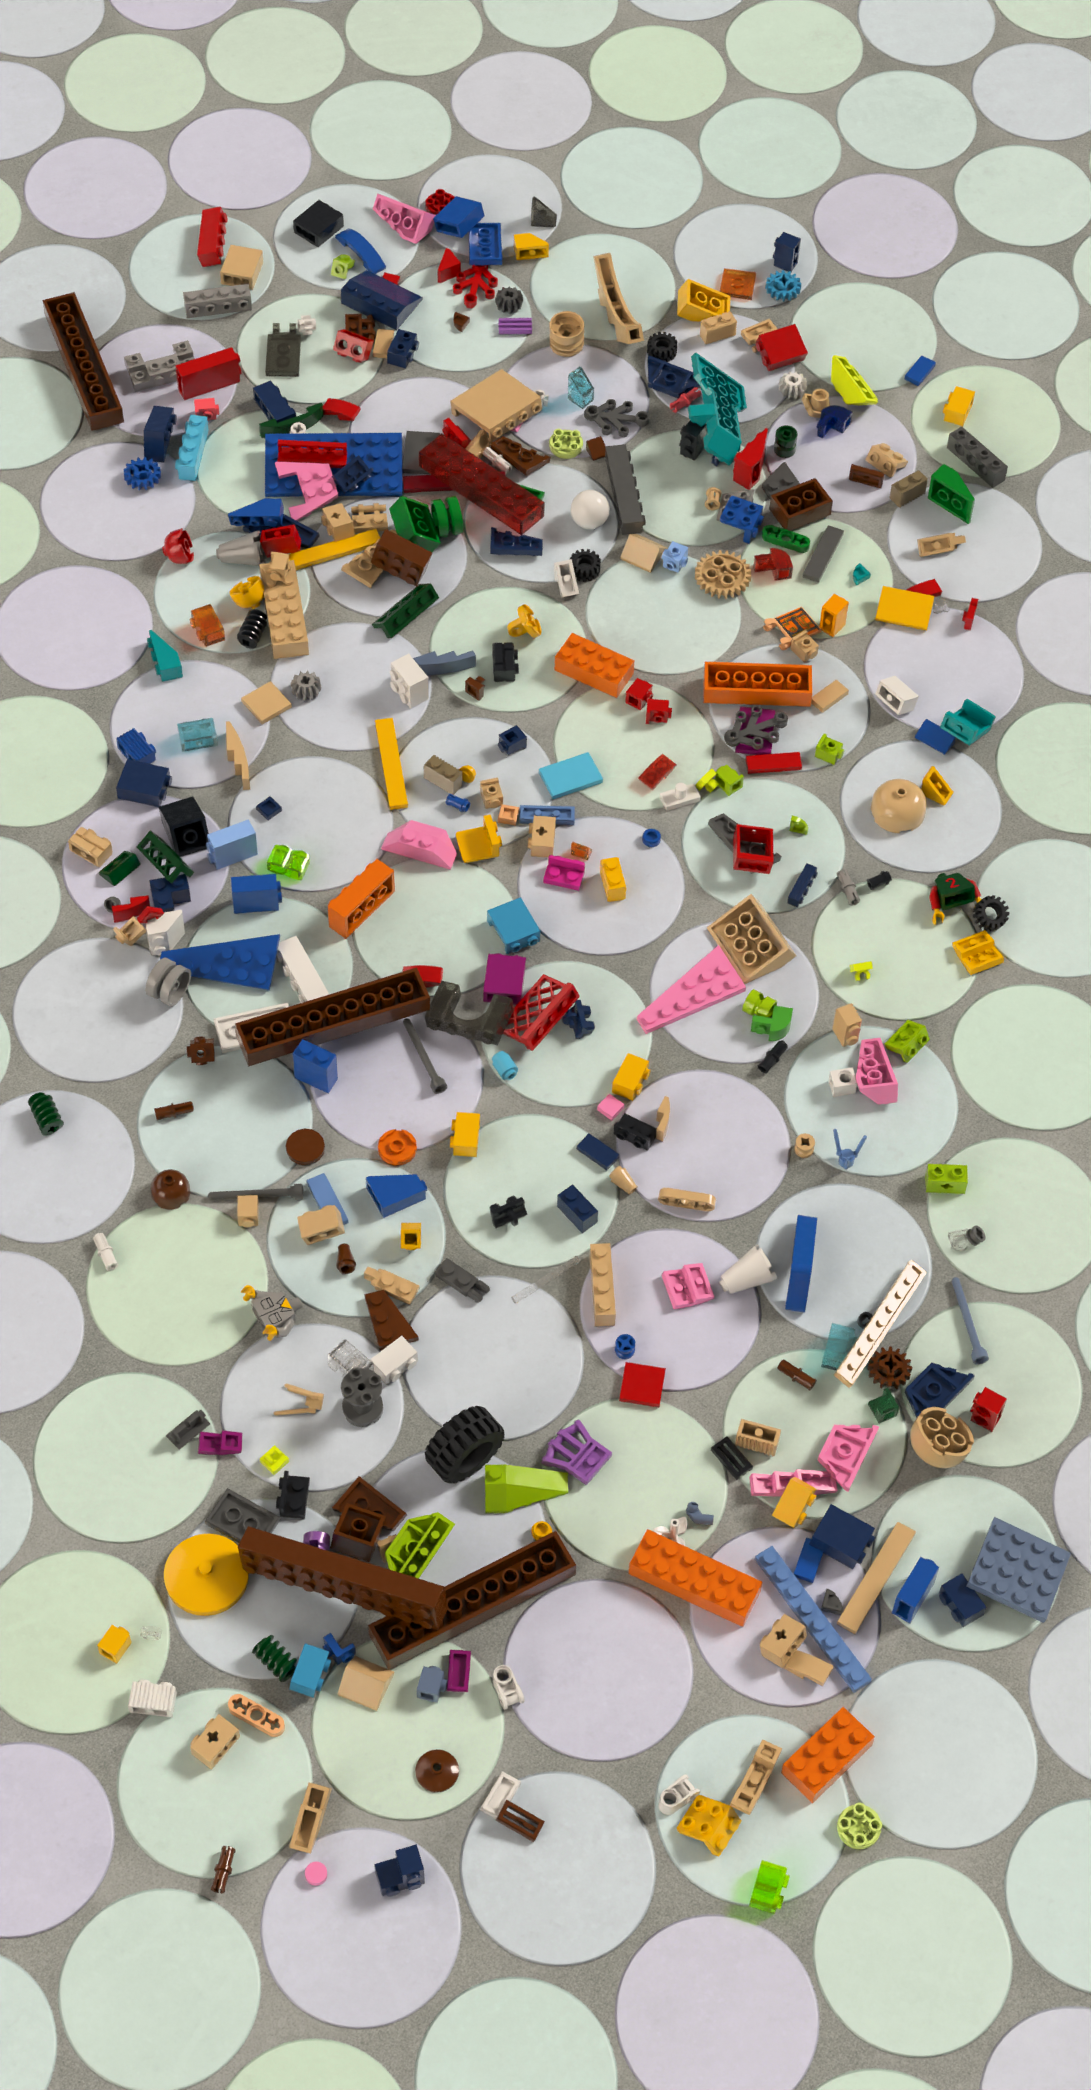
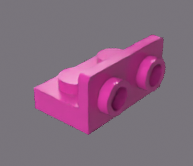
(564, 872)

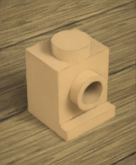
(278, 566)
(804, 646)
(491, 793)

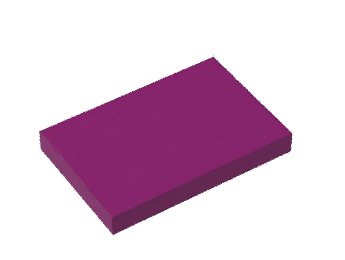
(767, 746)

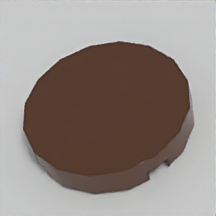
(305, 1146)

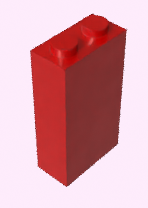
(208, 373)

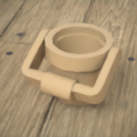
(818, 400)

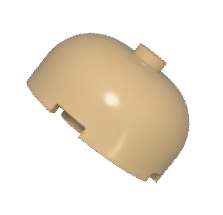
(898, 805)
(940, 1438)

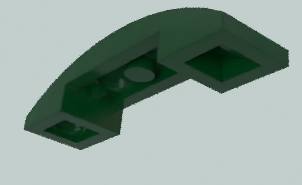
(311, 417)

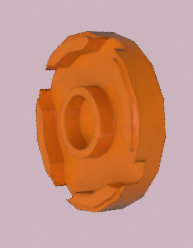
(397, 1147)

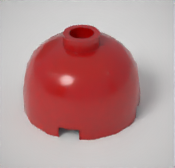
(177, 547)

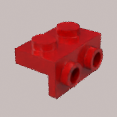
(455, 433)

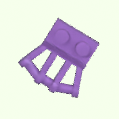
(586, 1462)

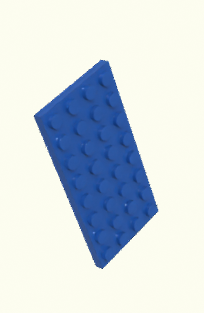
(377, 451)

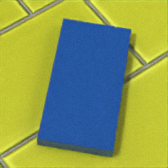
(485, 244)

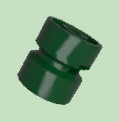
(785, 441)

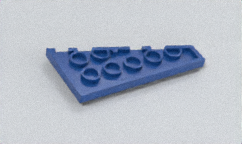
(233, 962)

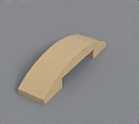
(756, 1777)

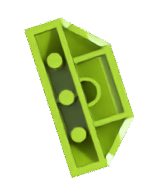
(417, 1544)

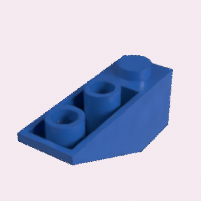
(261, 513)

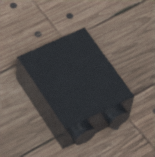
(318, 223)

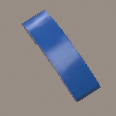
(370, 257)

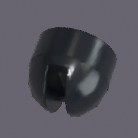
(862, 1317)

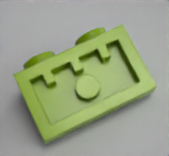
(908, 1040)

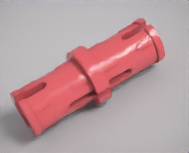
(685, 399)

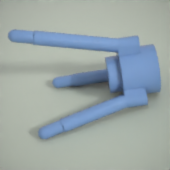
(847, 1156)

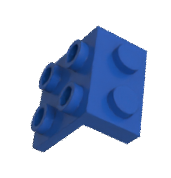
(744, 516)

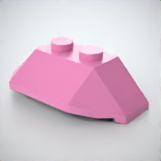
(421, 843)

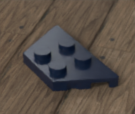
(669, 378)
(936, 1387)

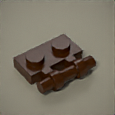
(354, 323)

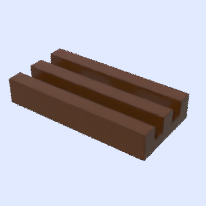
(866, 476)
(532, 1837)

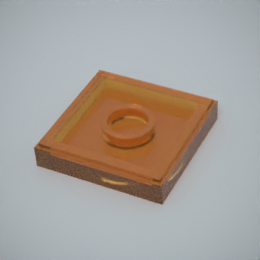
(738, 283)

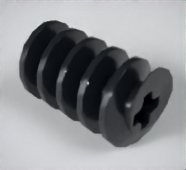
(252, 628)

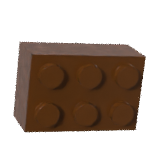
(801, 505)
(401, 557)

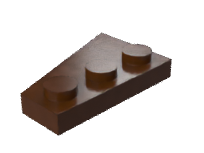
(387, 1320)

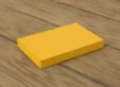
(904, 608)

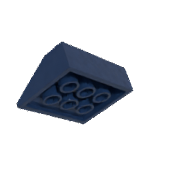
(380, 298)

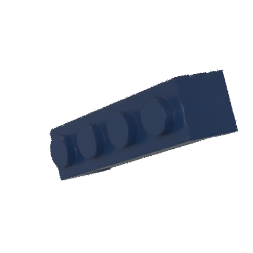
(802, 884)

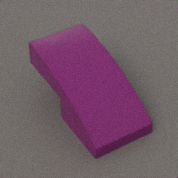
(220, 1444)

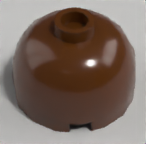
(170, 1189)

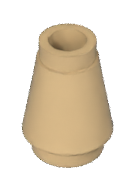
(623, 1180)

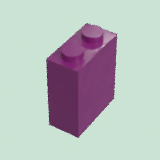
(504, 977)

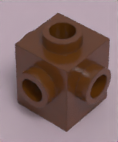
(207, 1048)

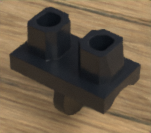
(509, 1212)

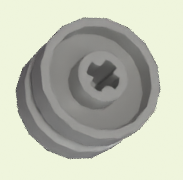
(168, 981)

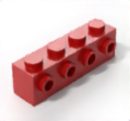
(212, 236)

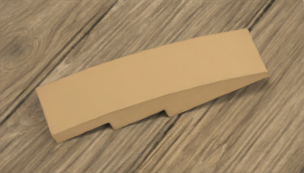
(236, 753)

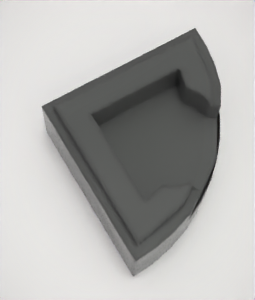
(831, 1603)

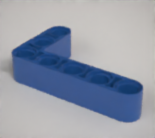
(801, 1263)

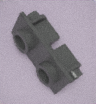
(188, 1429)

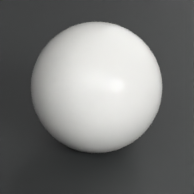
(590, 509)

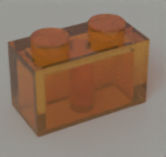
(207, 625)

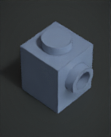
(431, 1684)

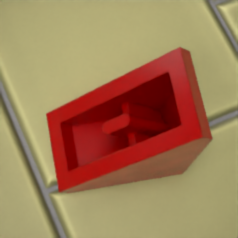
(448, 267)

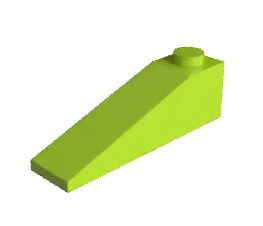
(518, 1486)

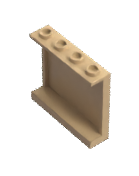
(497, 404)

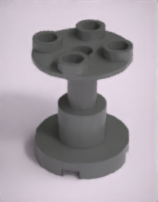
(362, 1397)

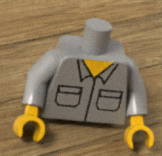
(272, 1311)

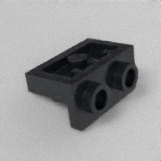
(635, 1132)
(293, 1496)

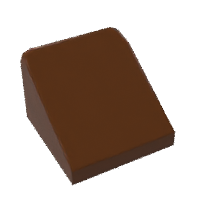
(596, 448)

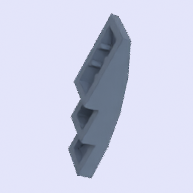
(445, 663)

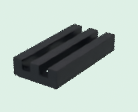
(741, 1471)

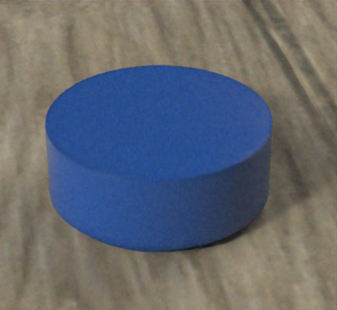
(651, 837)

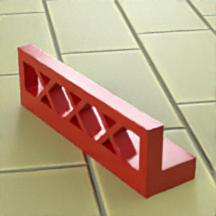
(312, 453)

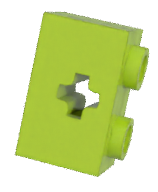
(946, 1178)

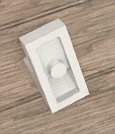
(566, 579)

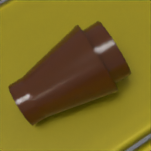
(345, 1259)

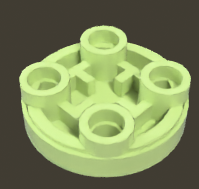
(566, 443)
(859, 1826)

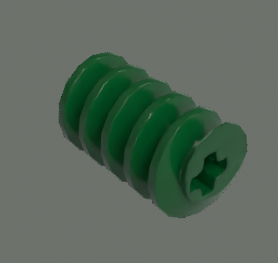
(45, 1113)
(274, 1658)

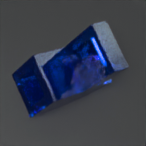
(835, 418)

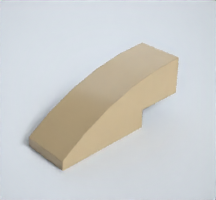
(310, 1817)

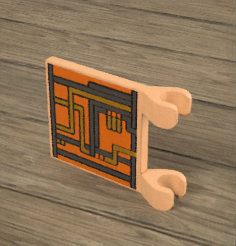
(791, 625)

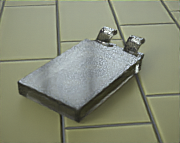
(283, 352)

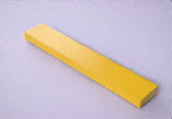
(334, 549)
(391, 763)

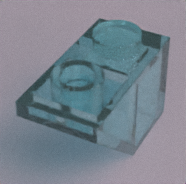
(580, 388)

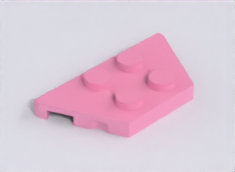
(846, 1451)

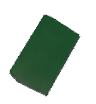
(120, 867)

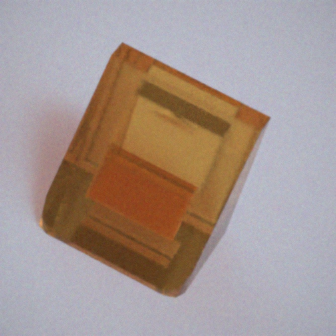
(580, 851)

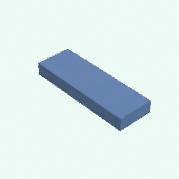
(564, 814)
(324, 1194)

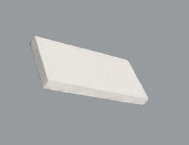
(226, 1026)

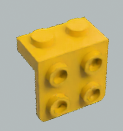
(479, 842)
(710, 1823)

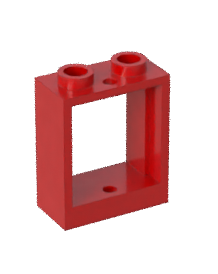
(753, 862)

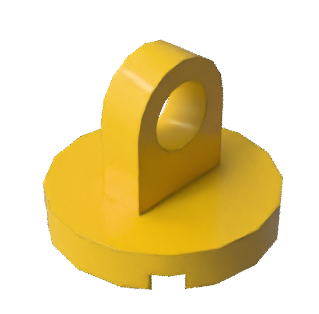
(524, 623)

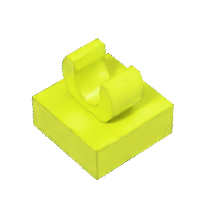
(707, 781)
(861, 968)
(274, 1460)

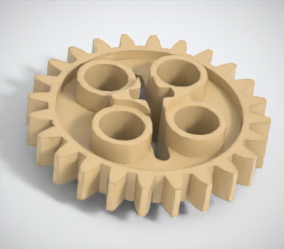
(723, 574)

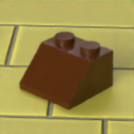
(357, 1532)

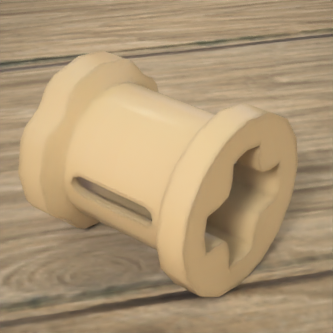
(711, 498)

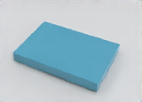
(570, 775)

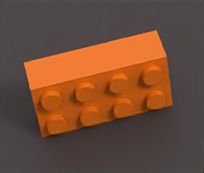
(594, 665)
(361, 898)
(827, 1754)

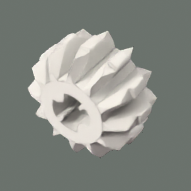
(792, 385)

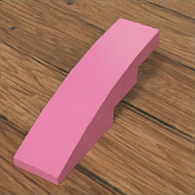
(775, 1484)

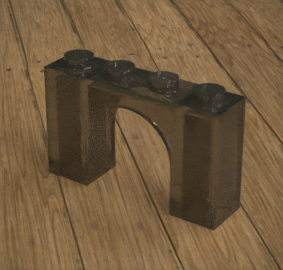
(486, 1028)

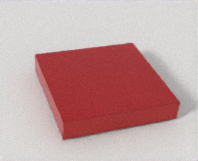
(642, 1384)

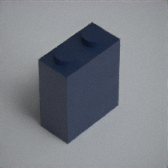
(143, 783)
(843, 1537)

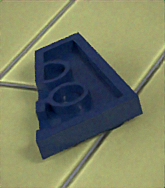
(510, 544)

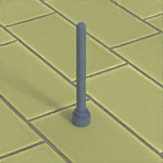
(979, 1354)

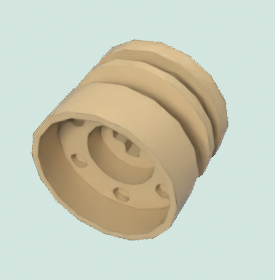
(566, 333)

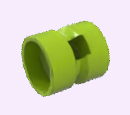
(757, 1004)

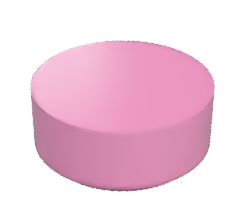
(316, 1873)

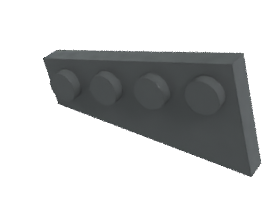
(725, 829)

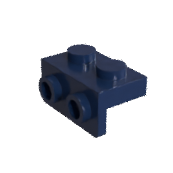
(352, 474)

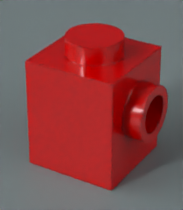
(639, 693)

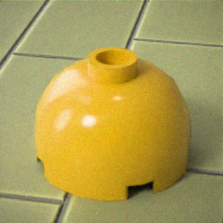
(248, 593)

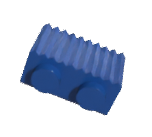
(135, 747)

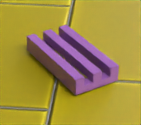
(515, 325)

